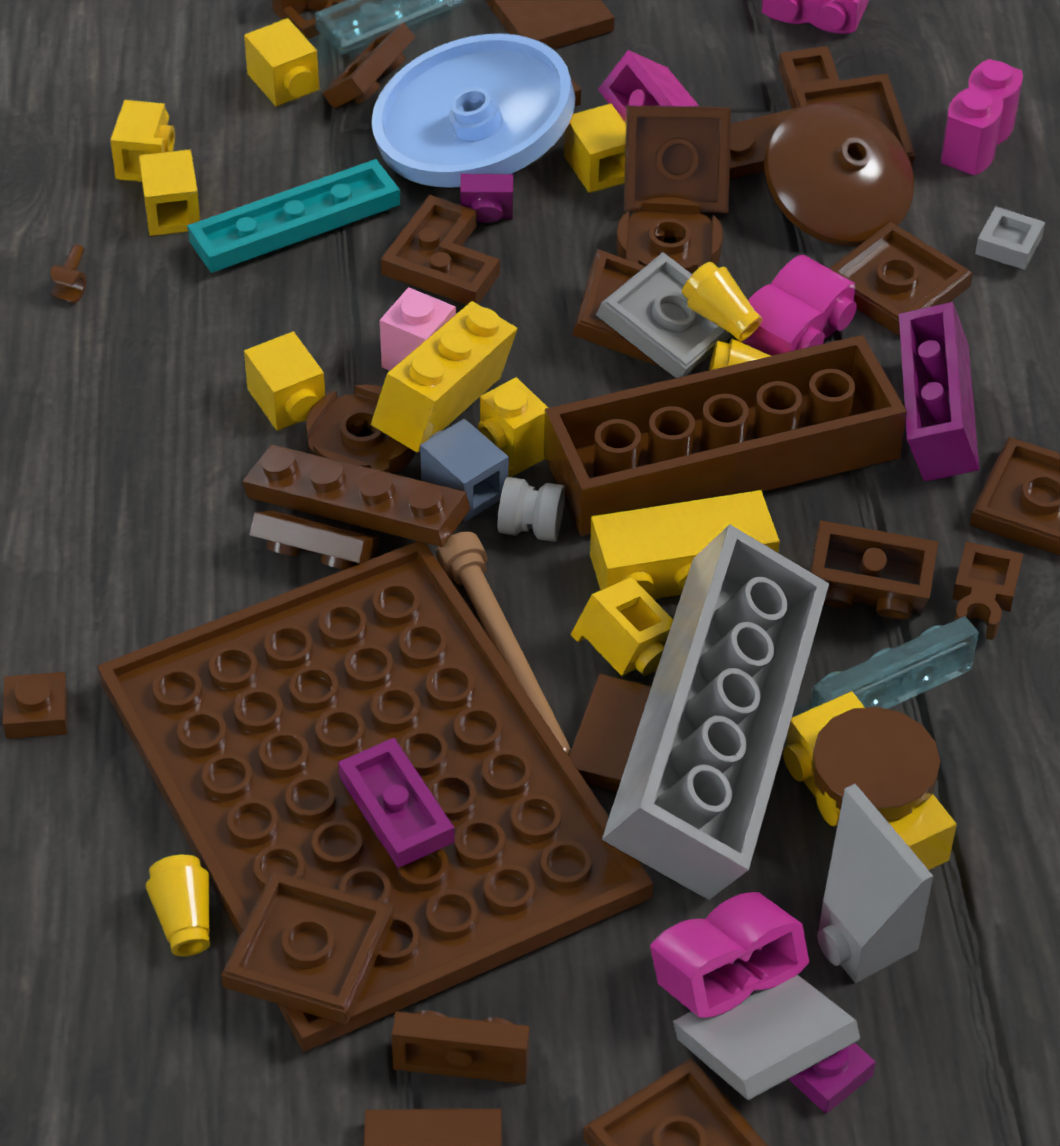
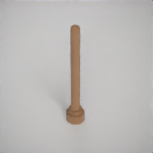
(465, 563)

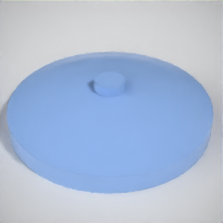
(473, 109)

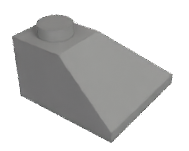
(872, 892)

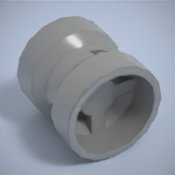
(526, 508)

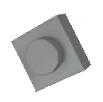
(1010, 238)

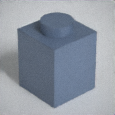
(465, 462)

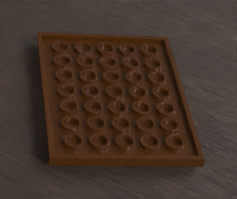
(247, 749)

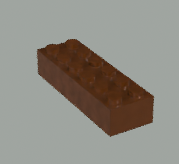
(725, 431)

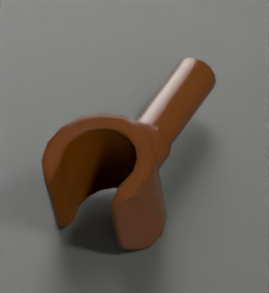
(69, 282)

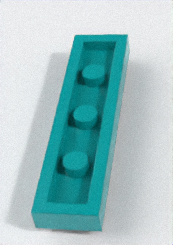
(293, 215)

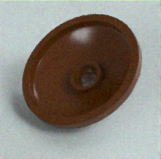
(826, 188)

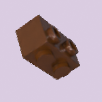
(874, 569)

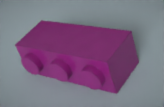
(938, 392)

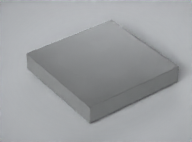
(657, 320)
(769, 1036)

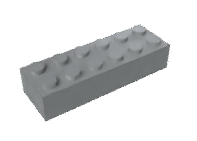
(717, 714)

